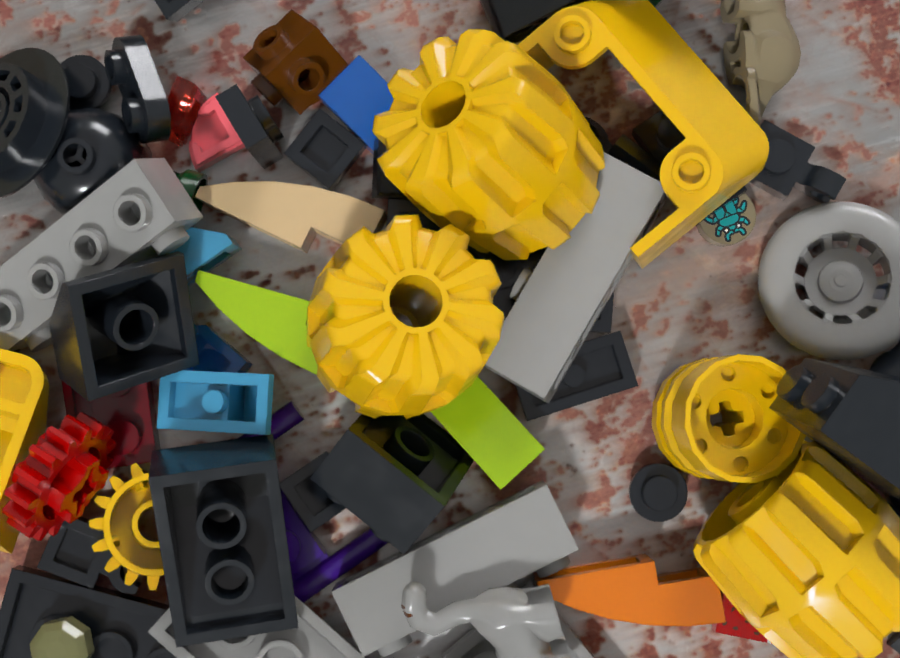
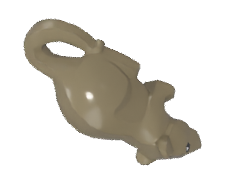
(763, 50)

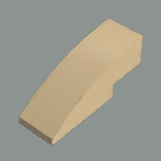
(293, 210)

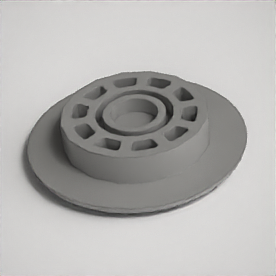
(836, 281)

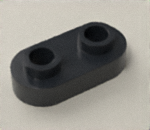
(144, 99)

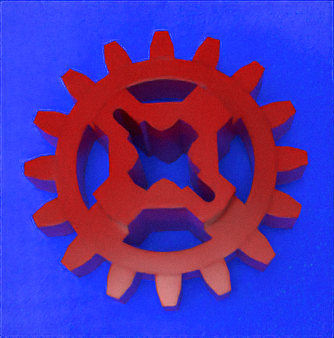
(59, 476)

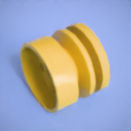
(748, 442)

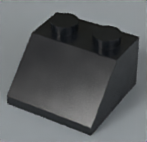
(394, 474)

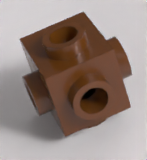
(293, 62)

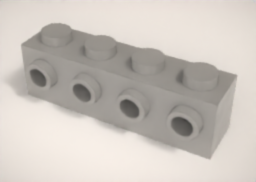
(118, 224)
(574, 282)
(455, 565)

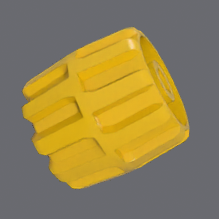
(490, 145)
(403, 318)
(808, 558)

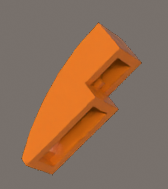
(634, 593)

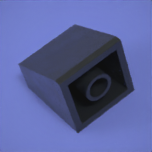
(848, 414)

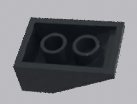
(223, 539)

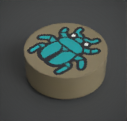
(730, 223)

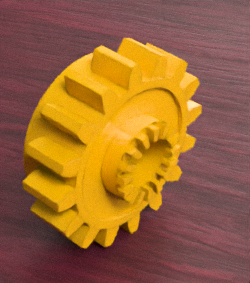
(122, 531)

